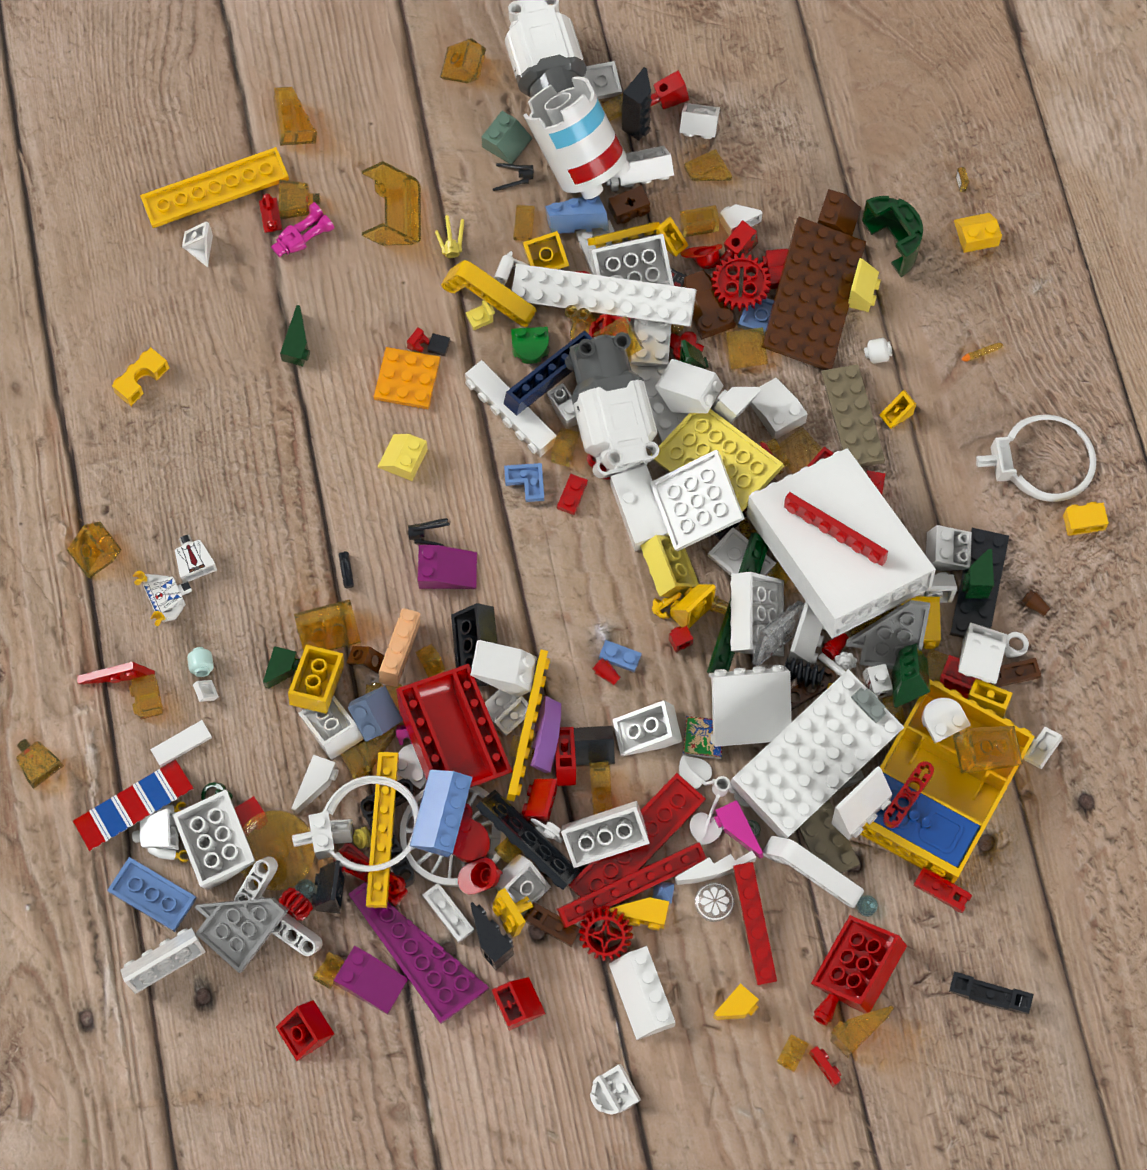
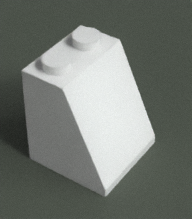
(688, 388)

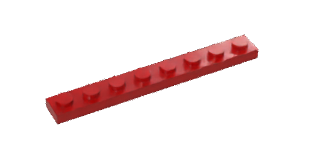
(632, 884)

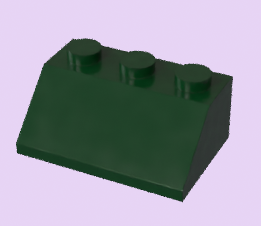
(910, 675)

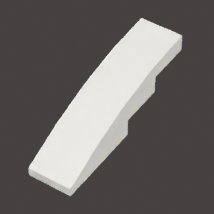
(708, 870)

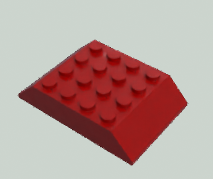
(452, 726)

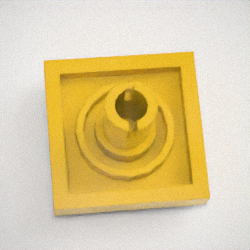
(510, 912)

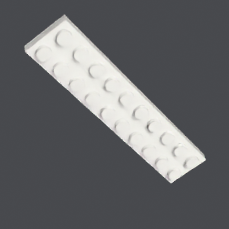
(605, 294)

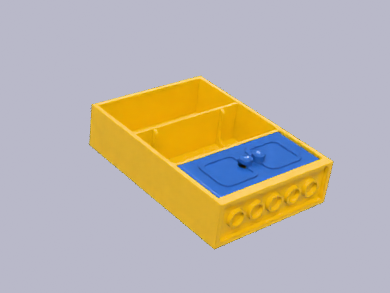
(952, 802)

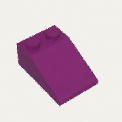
(446, 568)
(370, 980)

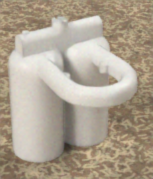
(505, 267)

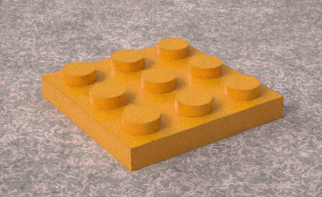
(407, 378)

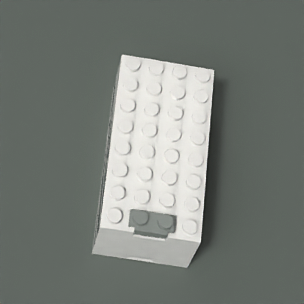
(816, 755)

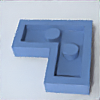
(528, 475)

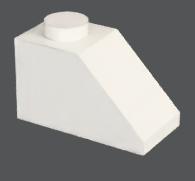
(732, 216)

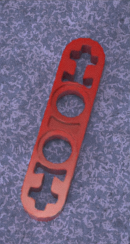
(906, 793)
(393, 877)

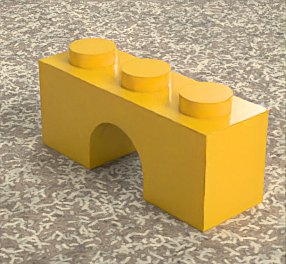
(148, 364)

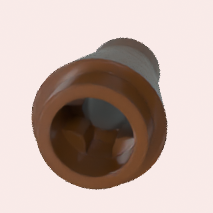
(1035, 602)

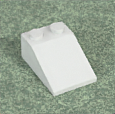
(778, 409)
(504, 667)
(647, 729)
(333, 731)

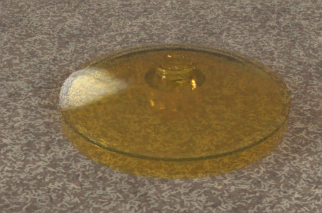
(271, 836)

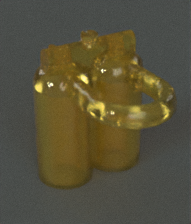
(577, 316)

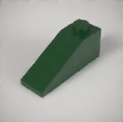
(295, 344)
(693, 356)

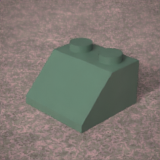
(506, 138)

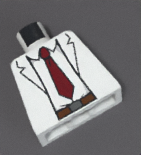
(193, 559)
(878, 680)

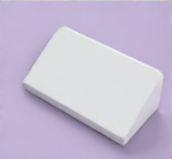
(342, 831)

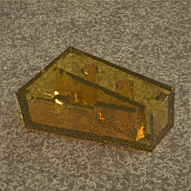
(292, 121)

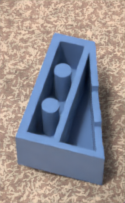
(577, 214)

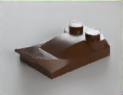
(708, 314)

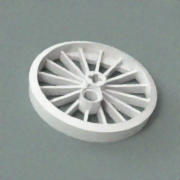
(496, 838)

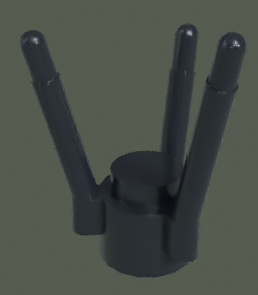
(525, 172)
(418, 530)

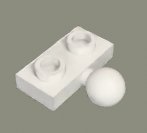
(1042, 747)

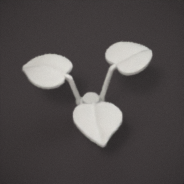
(696, 773)

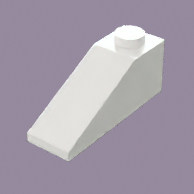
(316, 780)

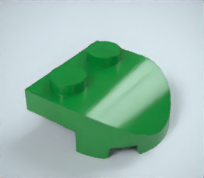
(530, 344)

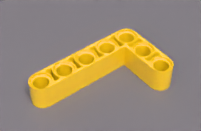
(490, 290)

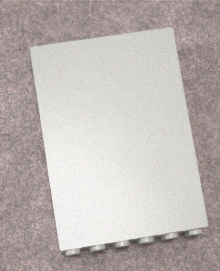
(830, 576)

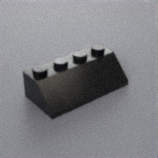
(636, 106)
(468, 627)

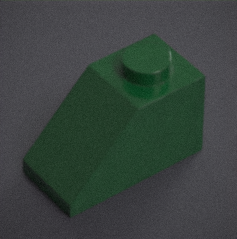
(281, 666)

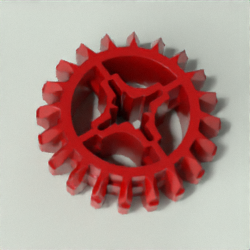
(598, 933)

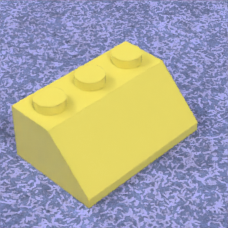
(668, 567)

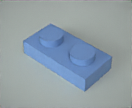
(620, 656)

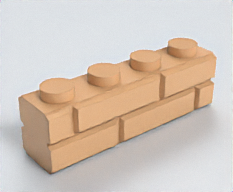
(399, 647)

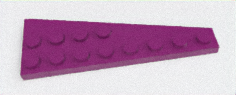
(432, 971)

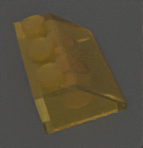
(328, 626)

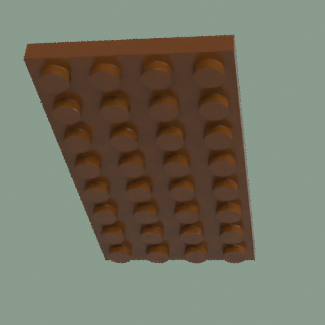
(813, 294)

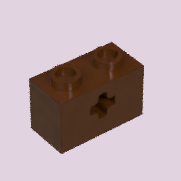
(629, 205)

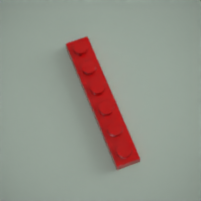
(836, 529)
(754, 923)

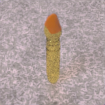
(980, 352)

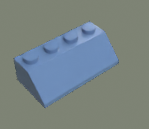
(441, 812)

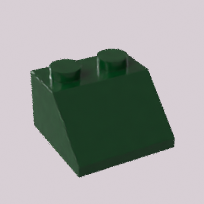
(980, 577)

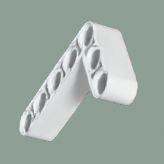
(792, 854)
(288, 923)

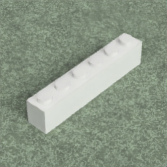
(526, 424)

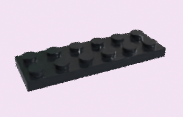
(980, 610)
(528, 839)

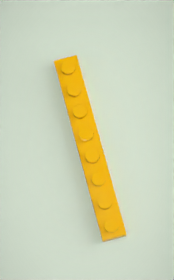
(527, 733)
(382, 831)

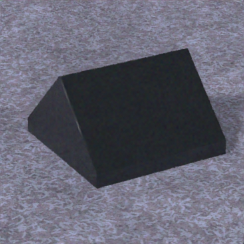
(594, 745)

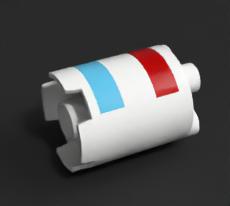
(576, 138)

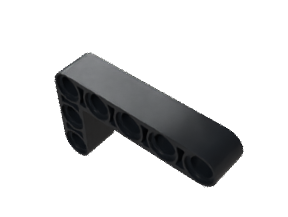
(404, 865)

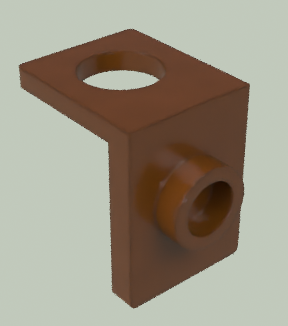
(363, 656)

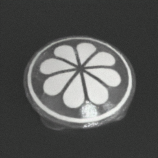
(714, 901)

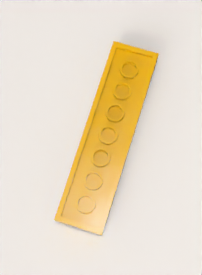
(214, 187)

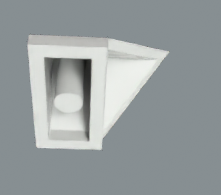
(198, 242)

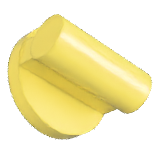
(362, 838)

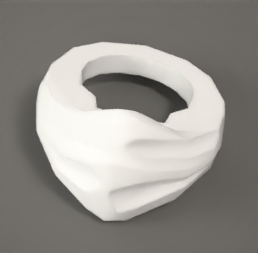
(1012, 653)

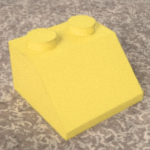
(863, 287)
(404, 455)

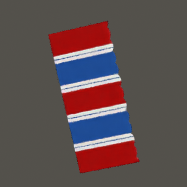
(132, 805)

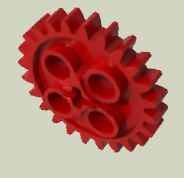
(758, 283)

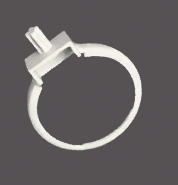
(1004, 469)
(321, 830)

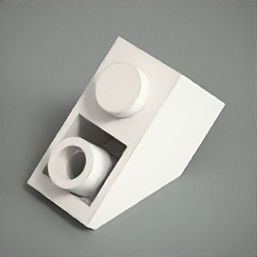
(563, 405)

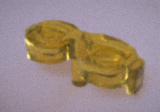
(744, 527)

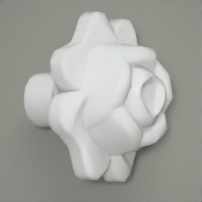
(846, 660)

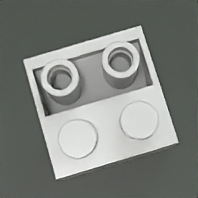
(948, 548)

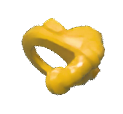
(658, 605)

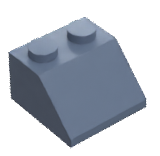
(374, 713)

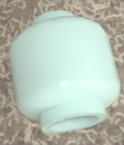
(200, 662)

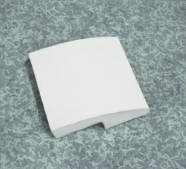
(506, 711)

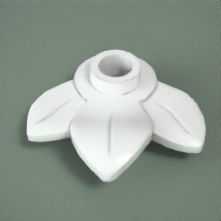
(549, 830)

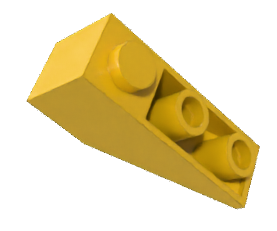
(646, 912)

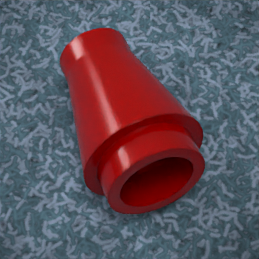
(835, 646)
(606, 671)
(825, 1011)

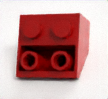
(518, 1002)

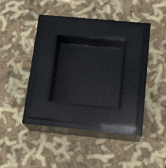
(438, 344)

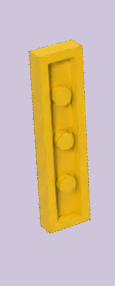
(616, 237)

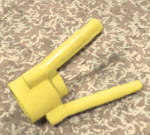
(451, 248)

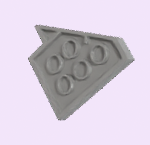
(891, 634)
(239, 927)

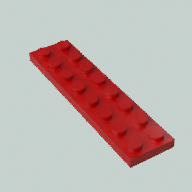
(662, 818)

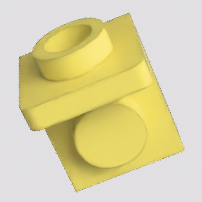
(480, 316)

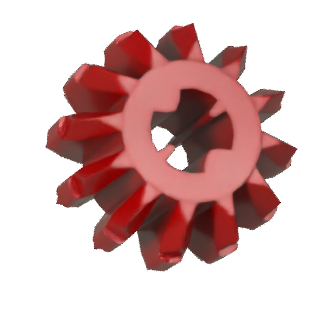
(296, 904)

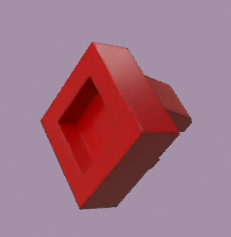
(416, 339)

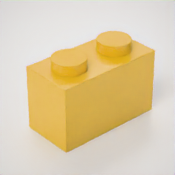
(1085, 518)

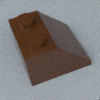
(839, 212)

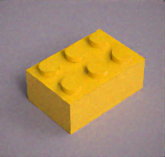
(316, 679)

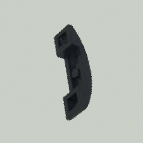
(991, 994)

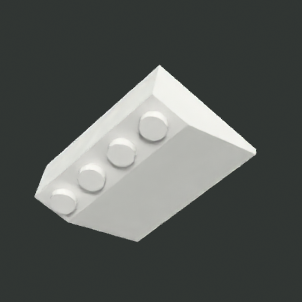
(634, 260)
(753, 605)
(214, 840)
(162, 961)

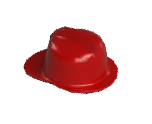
(704, 256)
(479, 876)

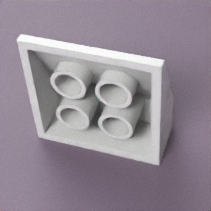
(862, 804)

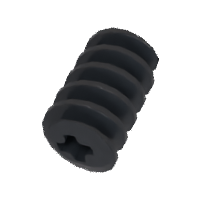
(804, 673)

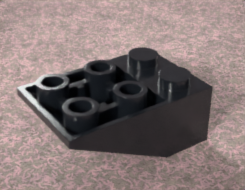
(494, 946)

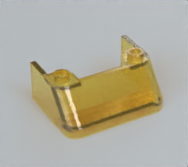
(402, 206)

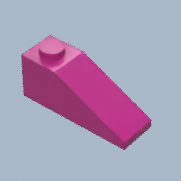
(737, 827)

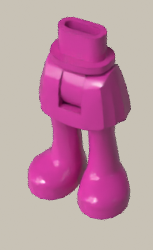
(292, 241)

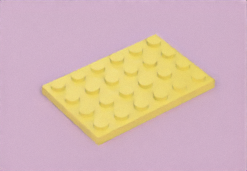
(745, 461)

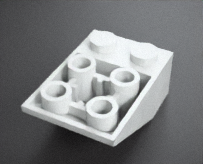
(982, 653)

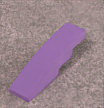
(547, 734)

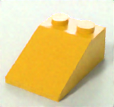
(693, 605)

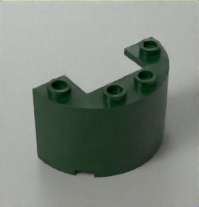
(903, 224)

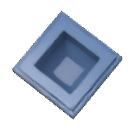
(663, 891)

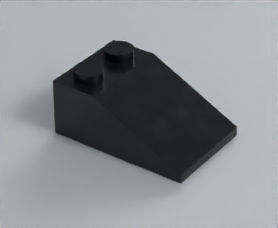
(329, 888)

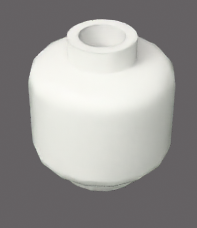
(878, 350)

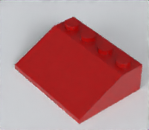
(859, 964)

